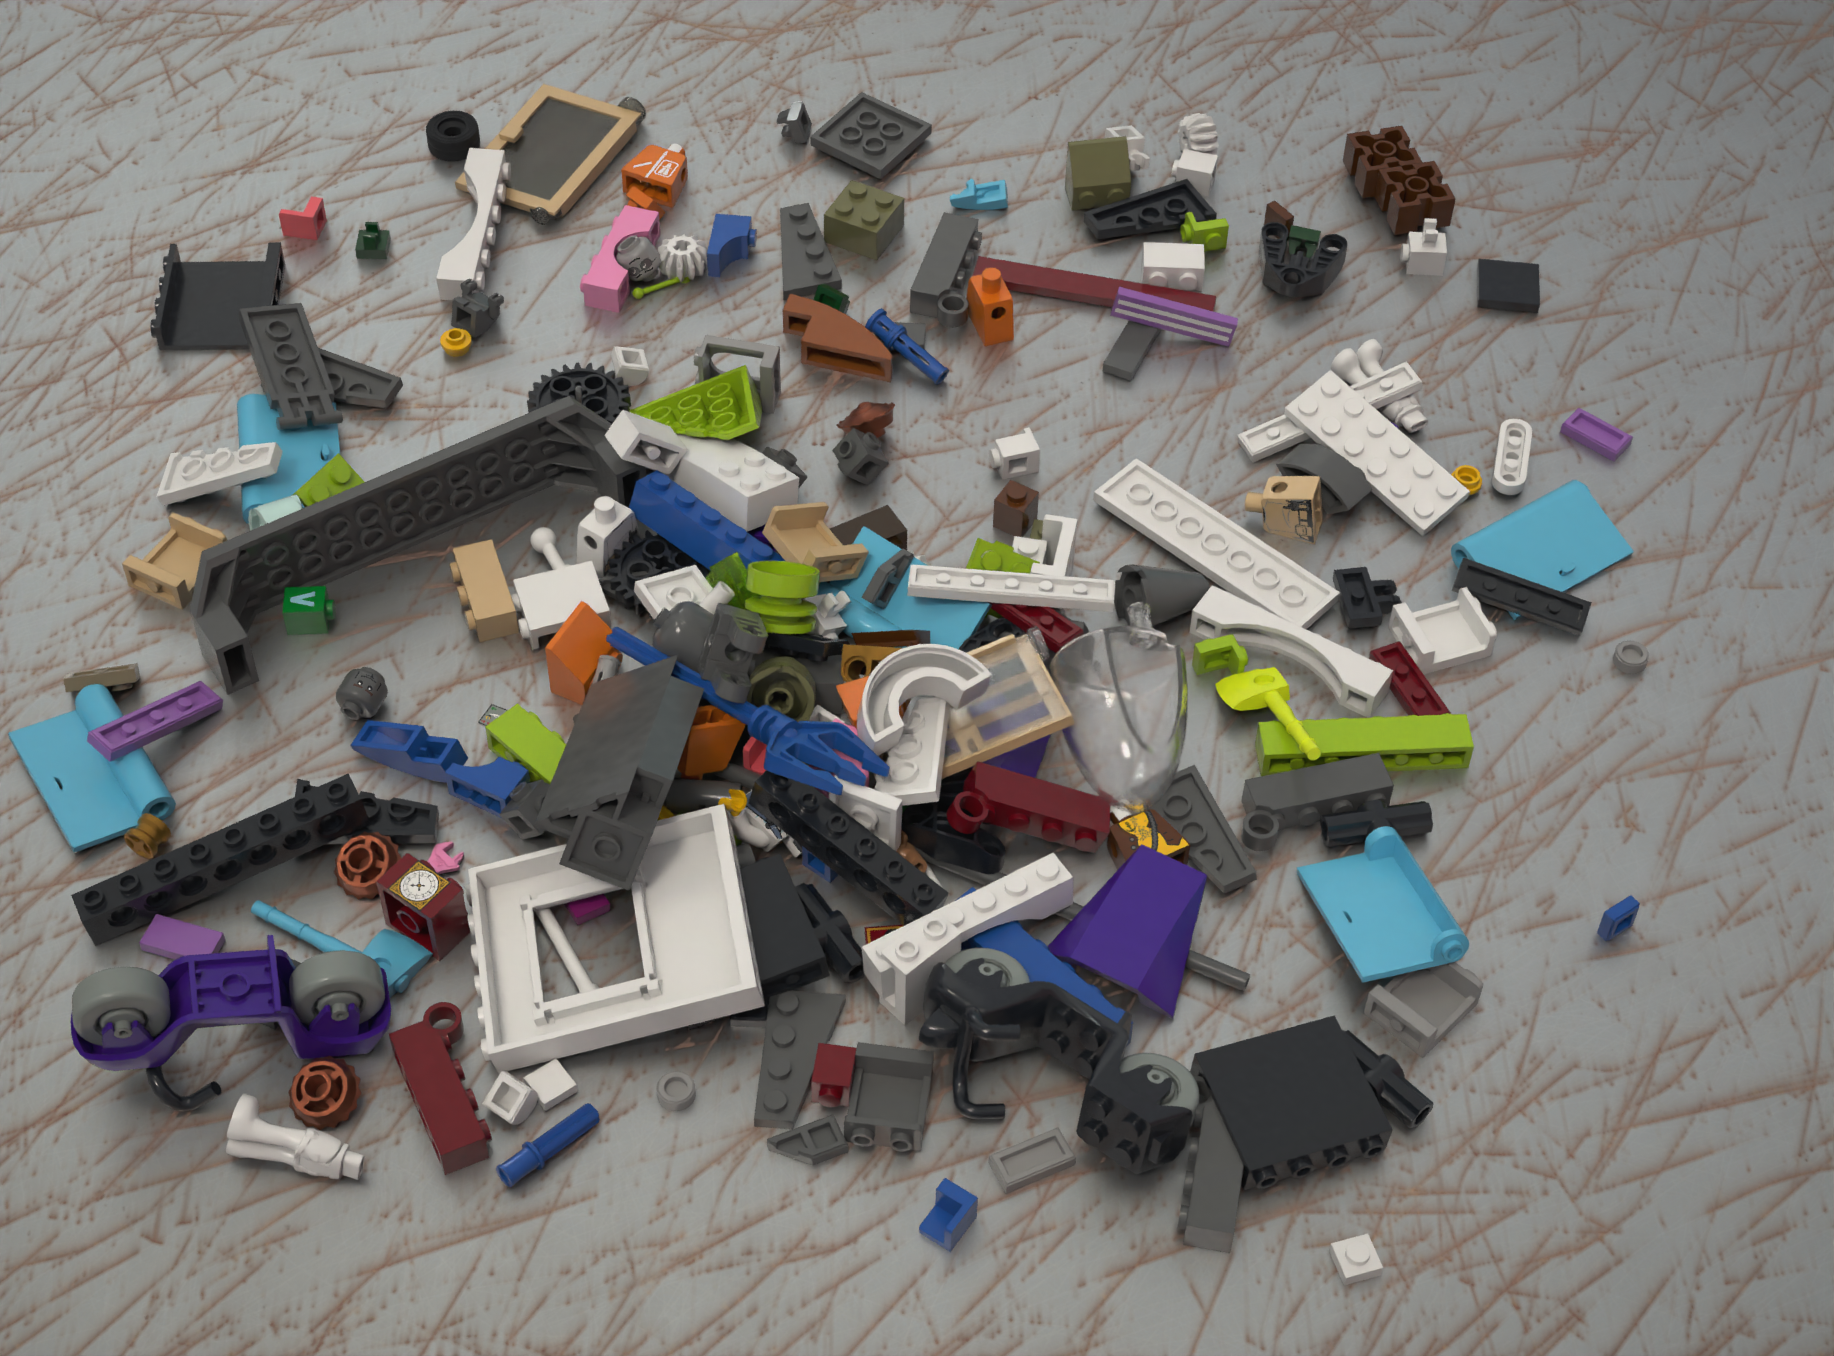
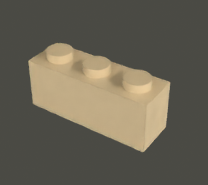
(484, 591)

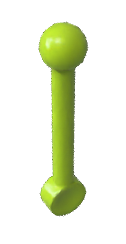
(638, 293)

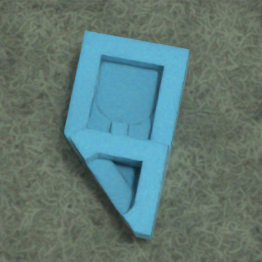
(982, 196)

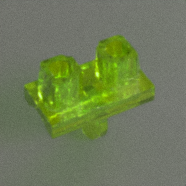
(734, 574)

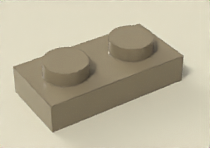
(117, 677)

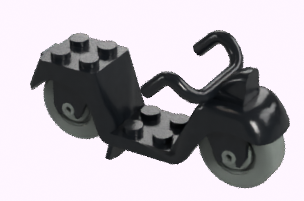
(988, 1008)

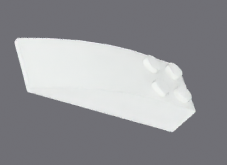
(734, 479)

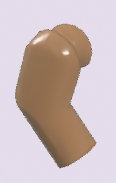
(911, 854)

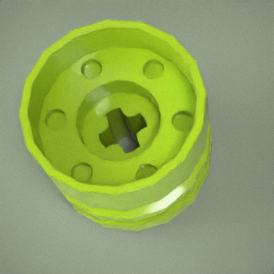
(782, 595)

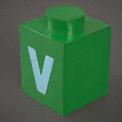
(307, 610)

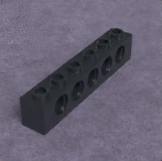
(847, 847)

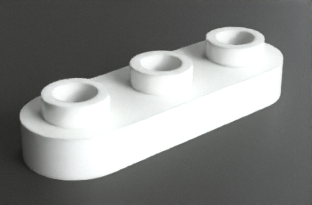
(1512, 456)

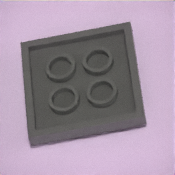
(871, 135)

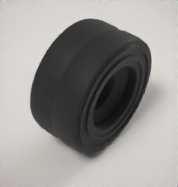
(452, 135)

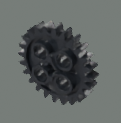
(600, 391)
(650, 555)

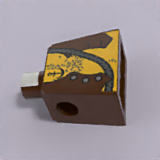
(1146, 829)

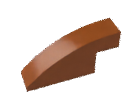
(835, 340)

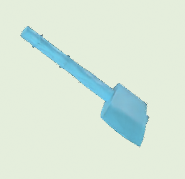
(391, 950)

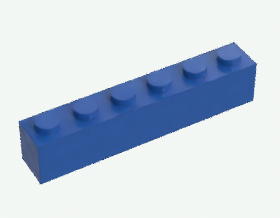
(693, 524)
(1042, 964)

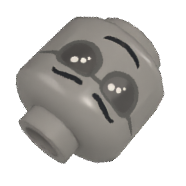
(639, 258)

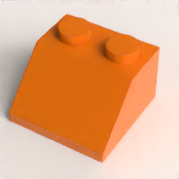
(575, 653)

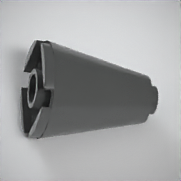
(1164, 590)

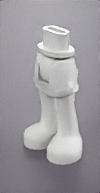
(1363, 364)
(305, 1150)

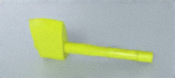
(1266, 689)

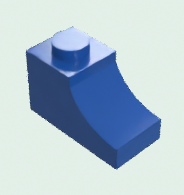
(729, 241)
(486, 785)

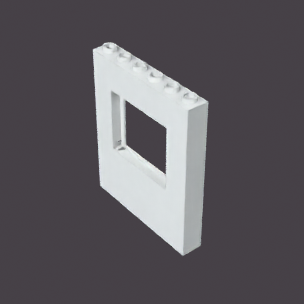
(689, 934)

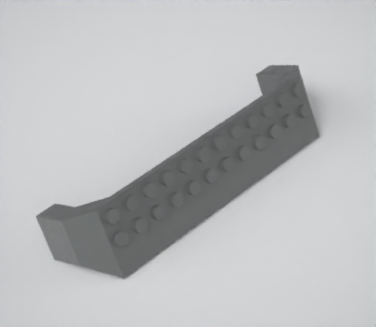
(392, 513)

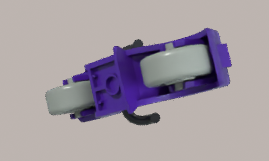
(140, 1018)

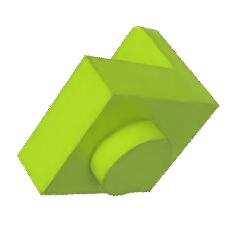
(1210, 233)
(1219, 654)

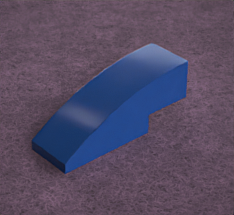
(409, 749)

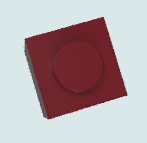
(833, 1075)

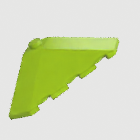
(713, 408)

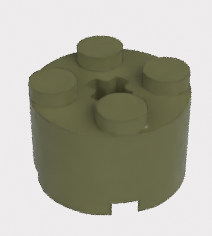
(787, 677)

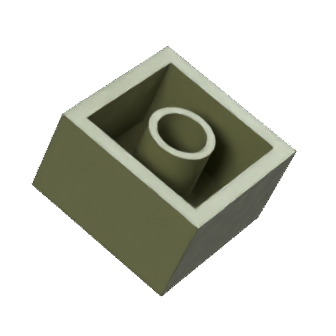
(864, 220)

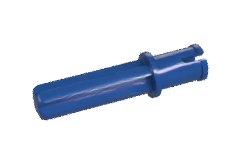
(544, 1147)

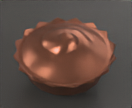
(869, 418)
(364, 862)
(324, 1092)

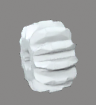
(1198, 134)
(683, 257)

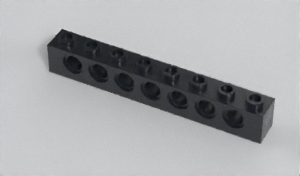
(220, 859)

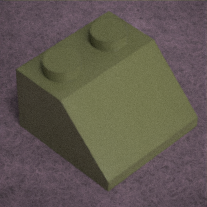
(1097, 172)

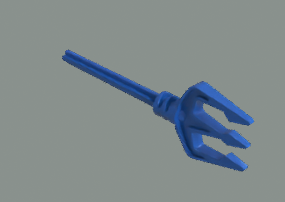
(785, 738)

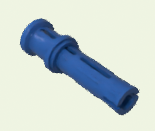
(895, 336)

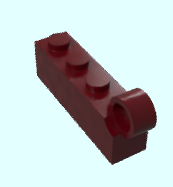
(1030, 808)
(438, 1090)

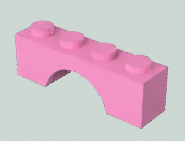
(608, 282)

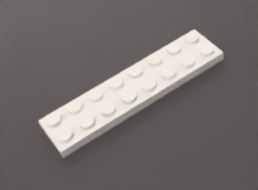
(1215, 545)

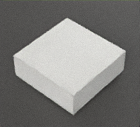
(551, 1084)

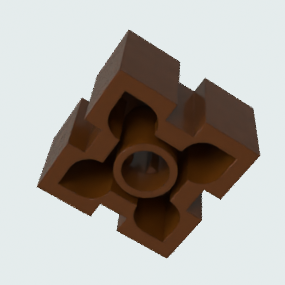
(1368, 153)
(1413, 196)

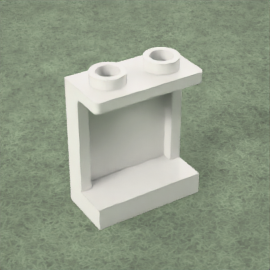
(1061, 540)
(551, 597)
(1444, 633)
(913, 958)

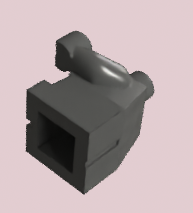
(475, 311)

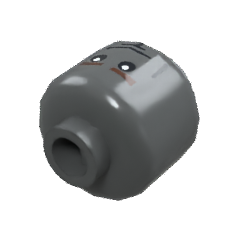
(361, 693)

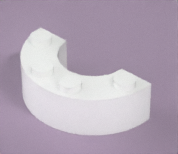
(910, 673)

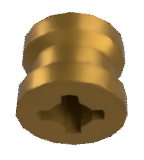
(147, 835)

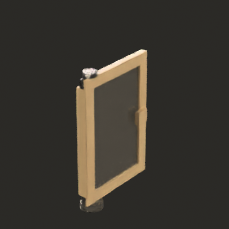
(560, 148)

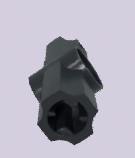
(1358, 824)
(833, 934)
(1390, 1085)

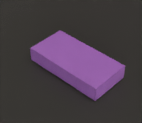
(1596, 434)
(178, 938)

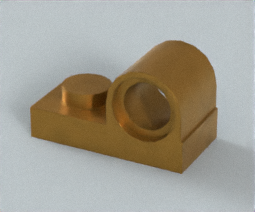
(858, 656)

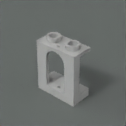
(770, 380)

